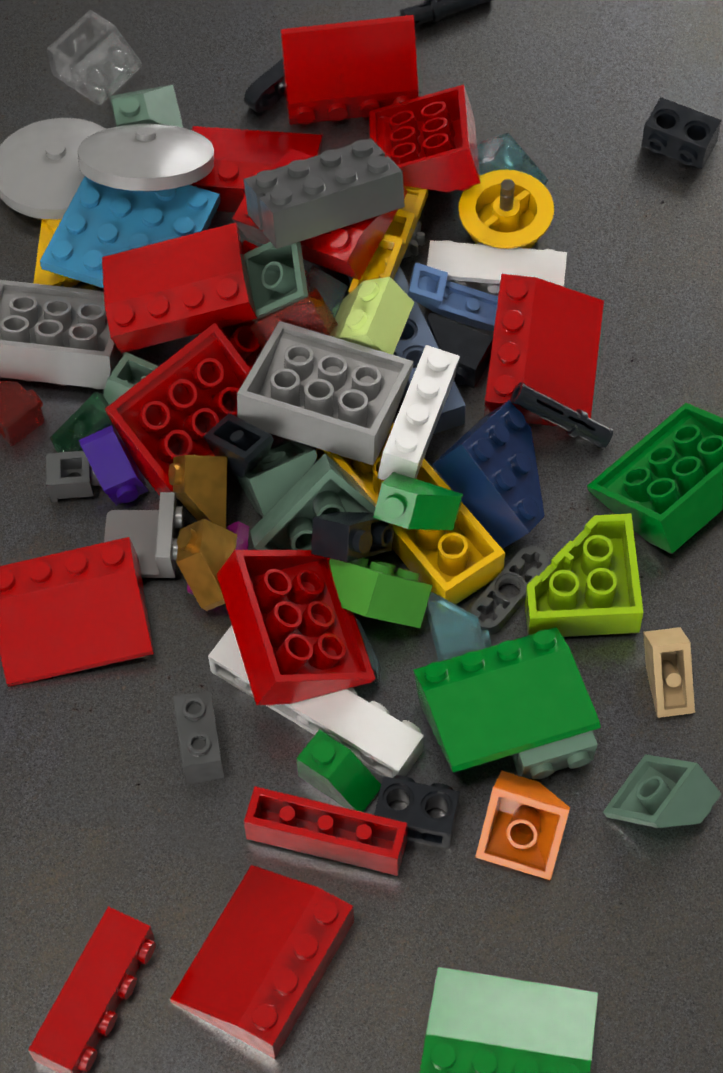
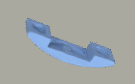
(451, 299)

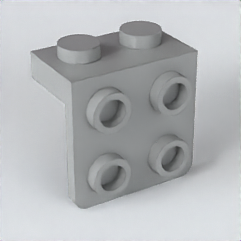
(151, 533)

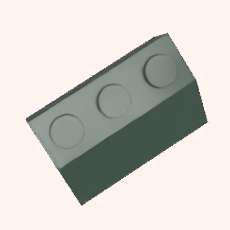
(320, 491)

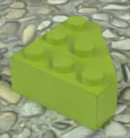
(590, 583)

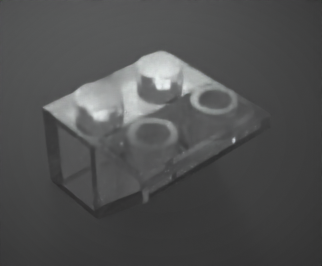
(93, 58)

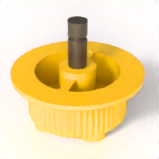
(506, 209)

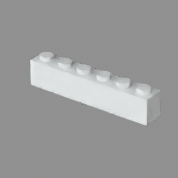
(361, 726)

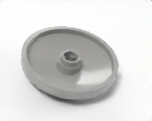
(146, 157)
(42, 166)

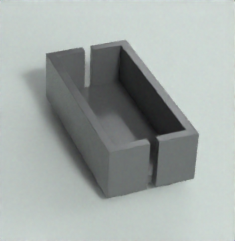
(324, 193)

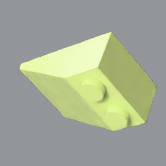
(374, 315)

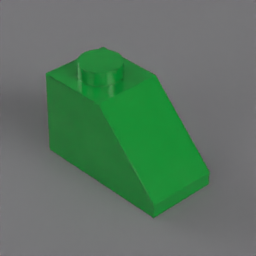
(417, 504)
(337, 773)

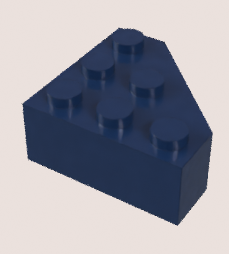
(497, 474)

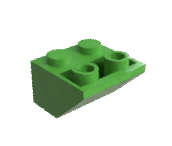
(380, 592)

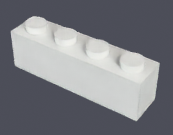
(482, 265)
(419, 413)

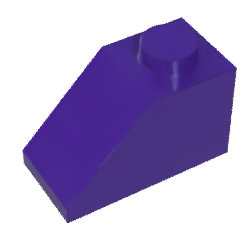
(113, 466)

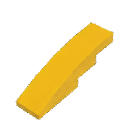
(396, 239)

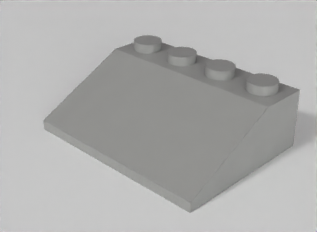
(55, 335)
(324, 392)

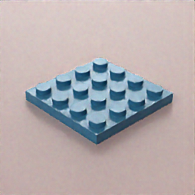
(117, 220)

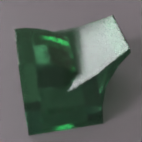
(84, 422)

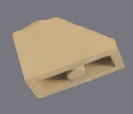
(669, 671)

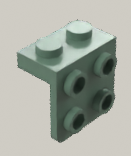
(547, 759)

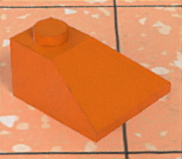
(523, 826)

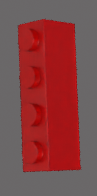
(325, 830)
(93, 993)

